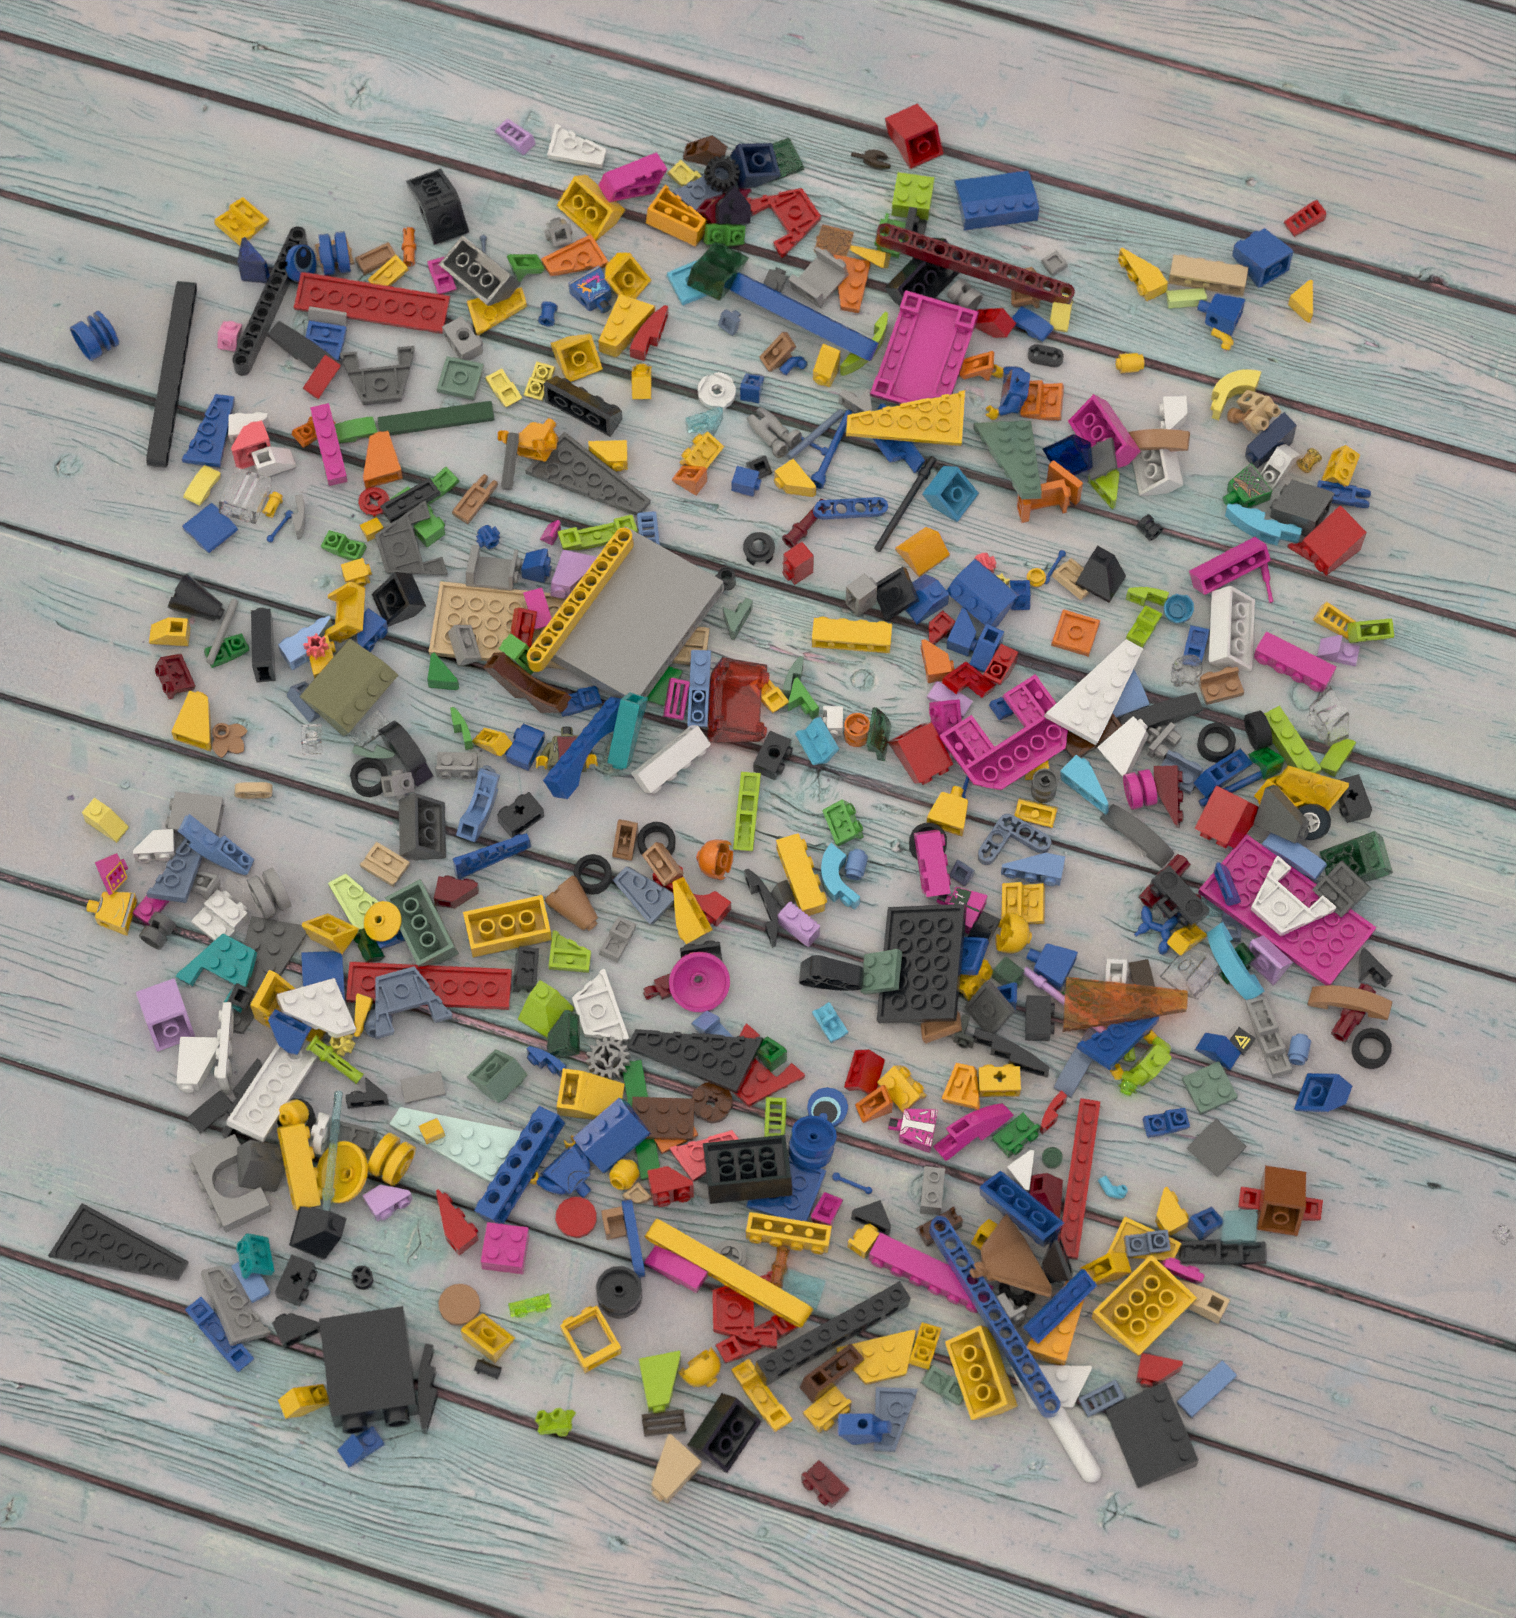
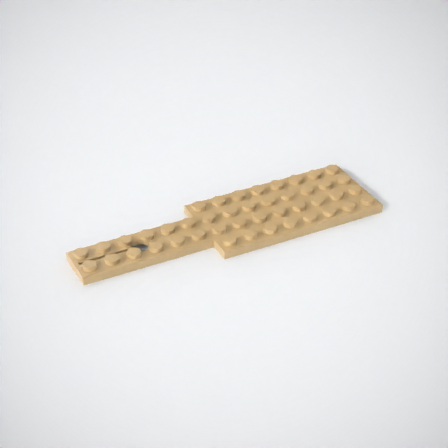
(491, 618)

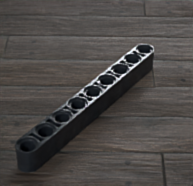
(266, 308)

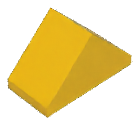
(1302, 301)

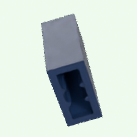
(1278, 433)

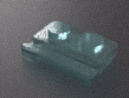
(804, 1287)

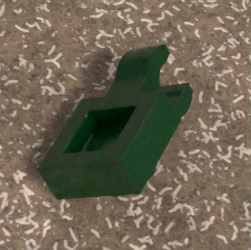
(368, 948)

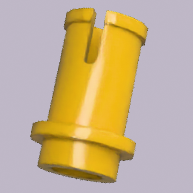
(272, 504)

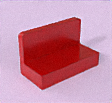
(864, 1071)

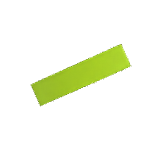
(747, 811)

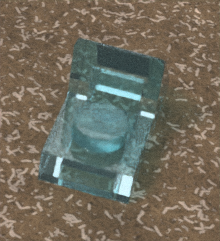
(709, 419)

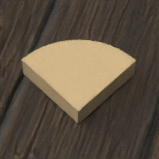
(637, 1194)

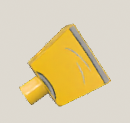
(114, 910)

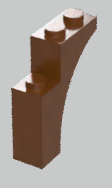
(523, 685)

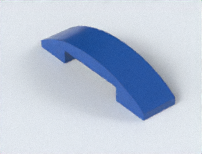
(212, 1328)

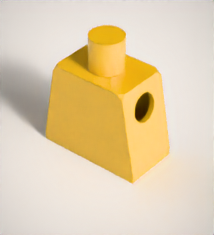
(950, 811)

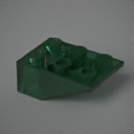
(716, 270)
(1363, 854)

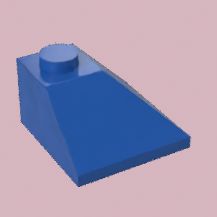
(931, 598)
(1323, 1093)

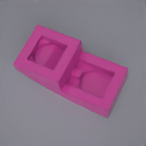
(441, 278)
(536, 601)

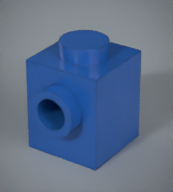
(745, 481)

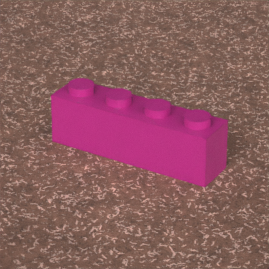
(328, 444)
(1229, 565)
(1294, 662)

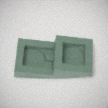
(794, 672)
(378, 752)
(943, 1384)

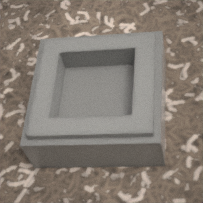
(1054, 263)

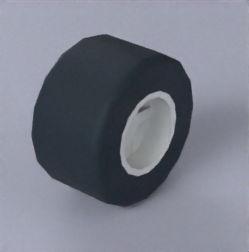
(1322, 820)

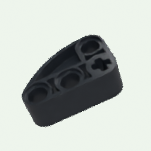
(830, 974)

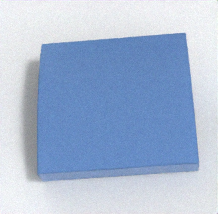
(1132, 697)

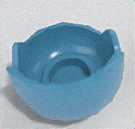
(1178, 608)

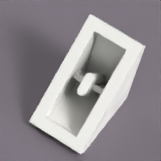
(1021, 1170)

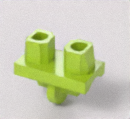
(557, 1421)

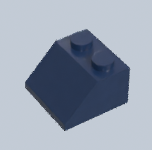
(756, 164)

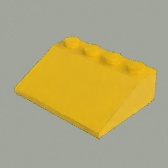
(1143, 1306)

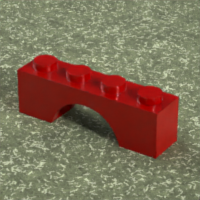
(713, 905)

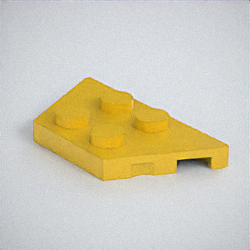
(884, 1357)

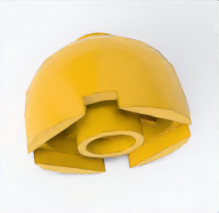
(1013, 934)
(702, 1369)

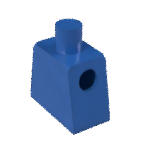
(1222, 312)
(1053, 963)
(862, 1428)

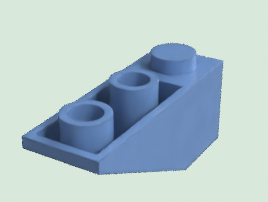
(1040, 868)

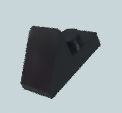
(985, 926)
(1370, 965)
(372, 1097)

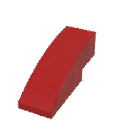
(649, 334)

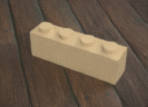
(1208, 275)

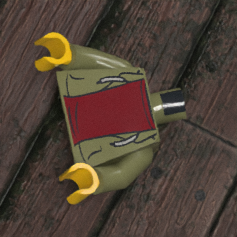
(559, 745)

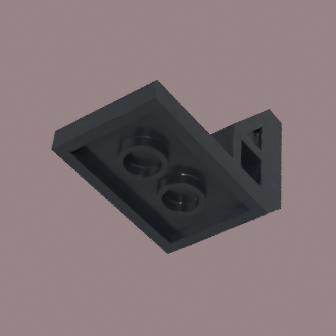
(439, 206)

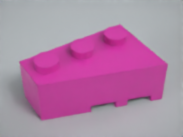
(633, 179)
(932, 863)

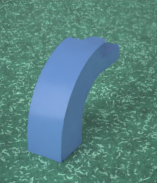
(480, 807)

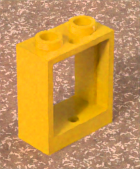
(600, 1356)

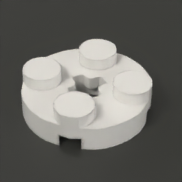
(712, 382)
(320, 1133)

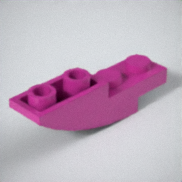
(975, 1124)

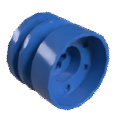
(97, 334)

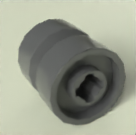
(1044, 785)
(158, 929)

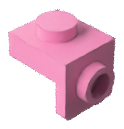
(228, 335)

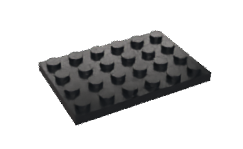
(930, 963)

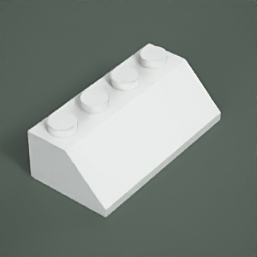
(1231, 629)

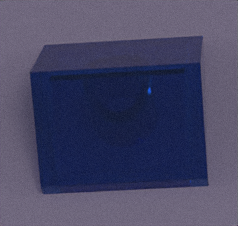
(251, 264)
(1071, 453)

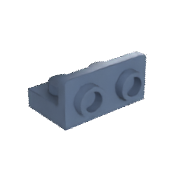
(1191, 770)

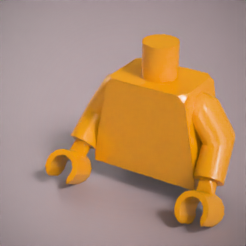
(535, 440)

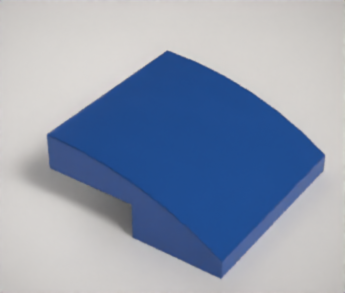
(210, 528)

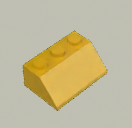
(589, 207)

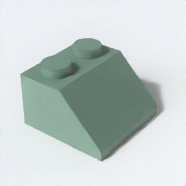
(497, 1075)

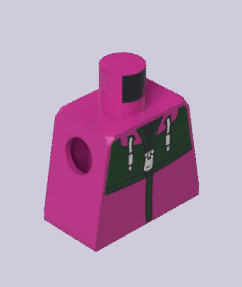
(973, 900)

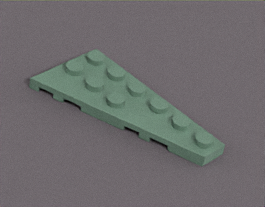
(1013, 450)

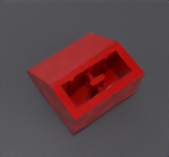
(669, 1186)

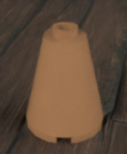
(573, 904)

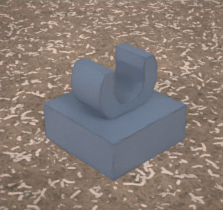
(729, 321)

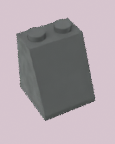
(1302, 506)

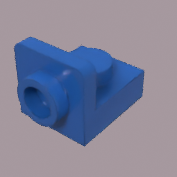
(1022, 588)

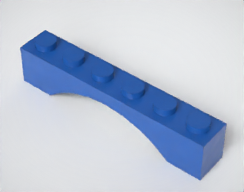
(566, 774)

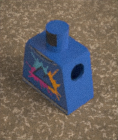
(592, 290)

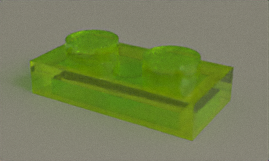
(523, 1307)

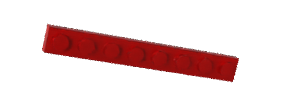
(1079, 1176)

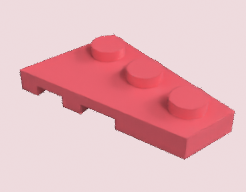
(692, 1154)

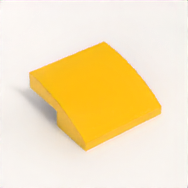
(241, 221)
(1024, 901)

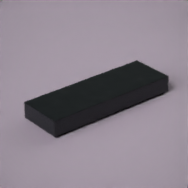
(409, 499)

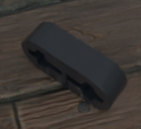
(1045, 355)

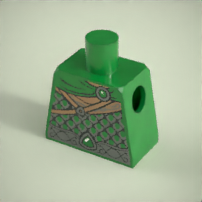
(1247, 489)

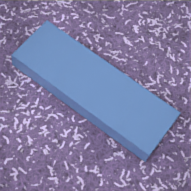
(1206, 1389)

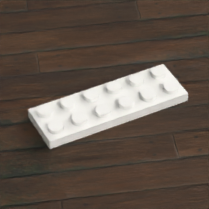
(269, 1090)

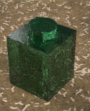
(1008, 972)

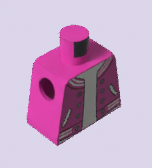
(916, 1128)

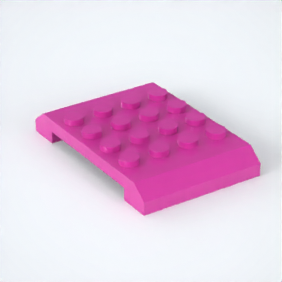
(924, 350)

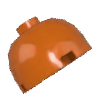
(715, 858)

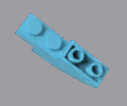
(1254, 524)

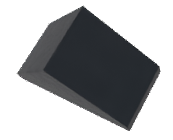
(873, 1214)

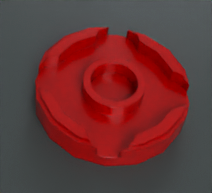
(576, 1217)

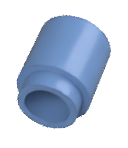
(856, 864)
(1299, 1049)

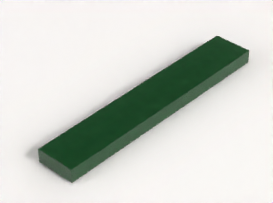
(436, 418)

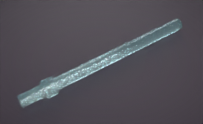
(328, 1192)

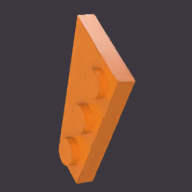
(575, 257)
(853, 286)

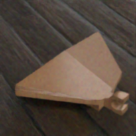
(1010, 1260)

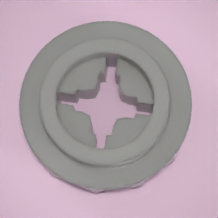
(737, 1251)

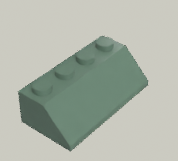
(422, 925)

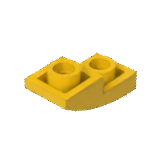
(925, 1345)

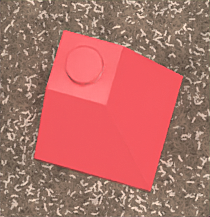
(250, 439)

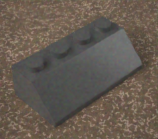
(479, 272)

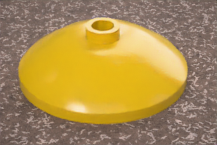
(350, 1171)

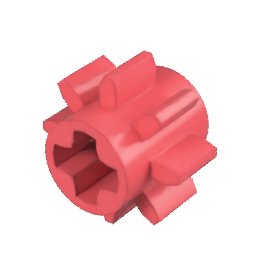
(988, 562)
(316, 646)

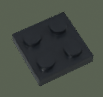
(896, 593)

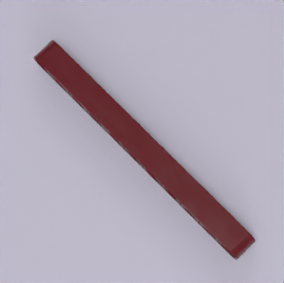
(968, 257)

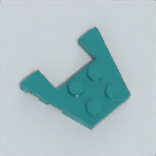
(224, 959)

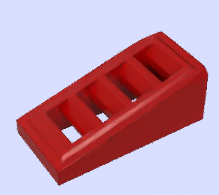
(1316, 212)

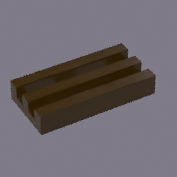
(673, 1413)

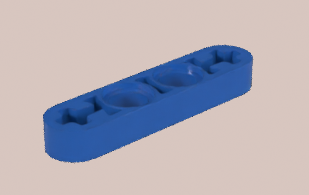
(850, 504)
(633, 1238)

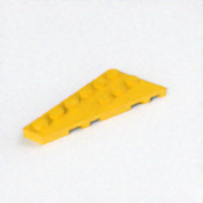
(920, 421)

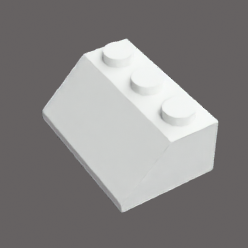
(1157, 472)

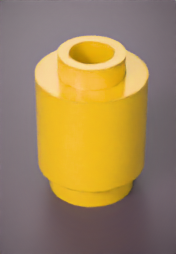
(1129, 362)

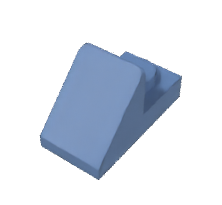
(709, 1024)

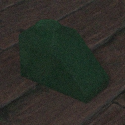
(565, 1036)

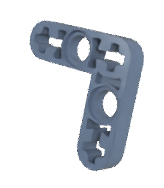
(1006, 833)

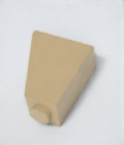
(673, 1470)

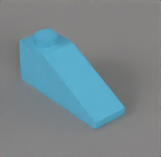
(1082, 779)

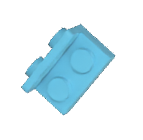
(817, 742)

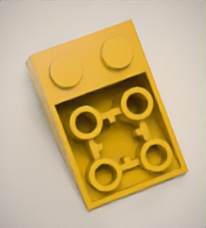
(586, 1094)

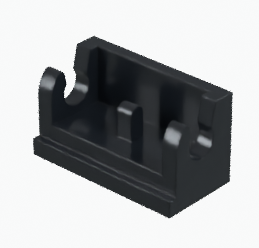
(525, 969)

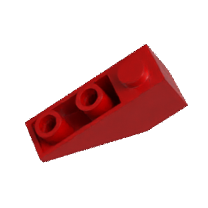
(457, 1231)

